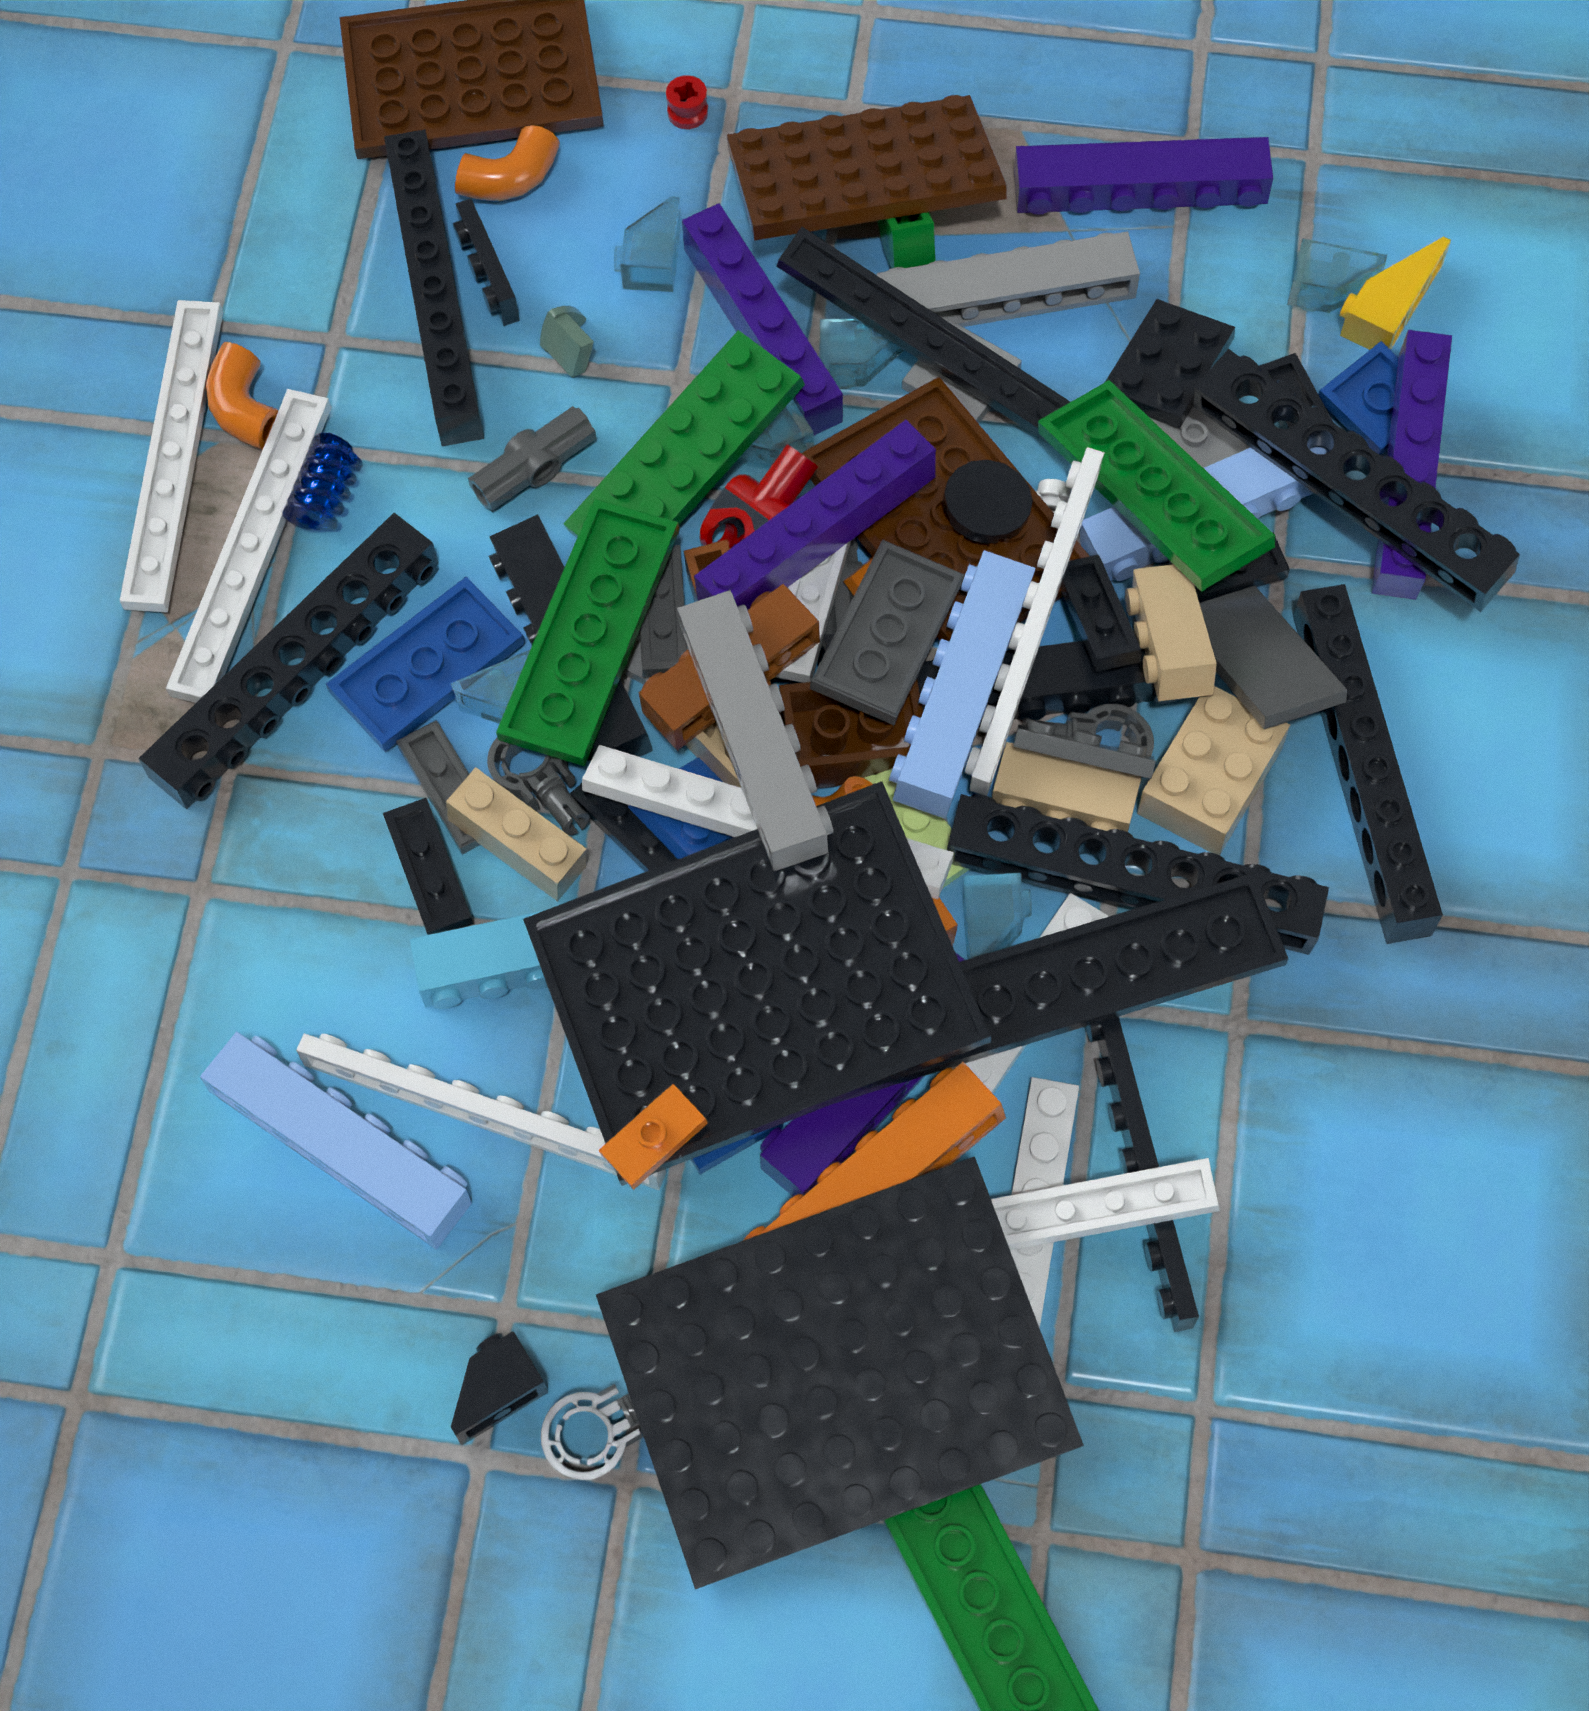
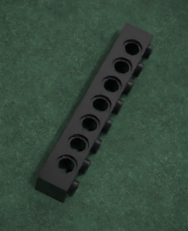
(433, 288)
(1360, 500)
(265, 665)
(1370, 771)
(1110, 880)

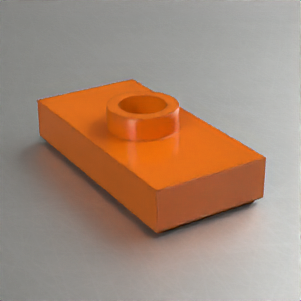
(653, 1136)

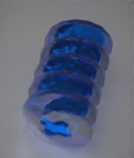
(323, 483)

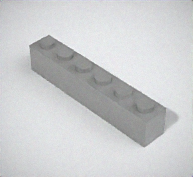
(1024, 280)
(753, 730)

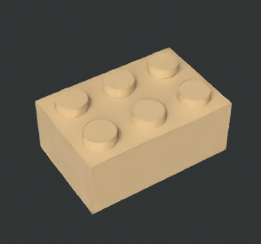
(1211, 771)

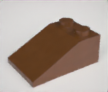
(841, 739)

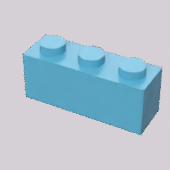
(475, 962)

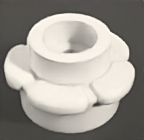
(1052, 491)

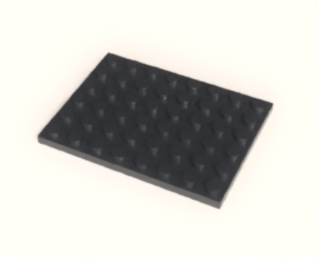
(758, 981)
(837, 1372)

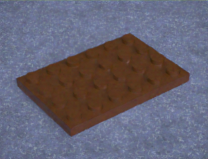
(469, 71)
(865, 167)
(920, 520)

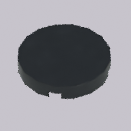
(987, 501)

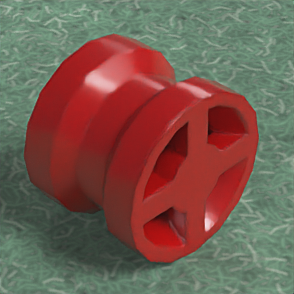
(695, 109)

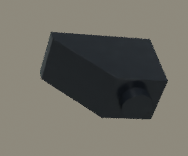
(495, 1386)

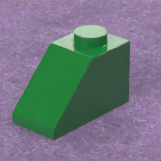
(908, 240)

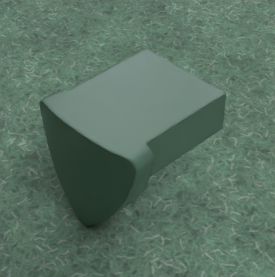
(566, 340)

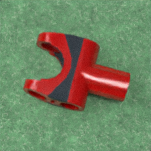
(750, 504)

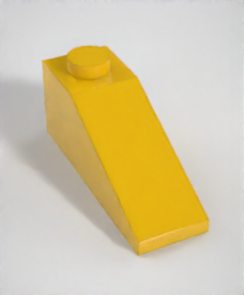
(1391, 297)

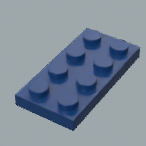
(412, 668)

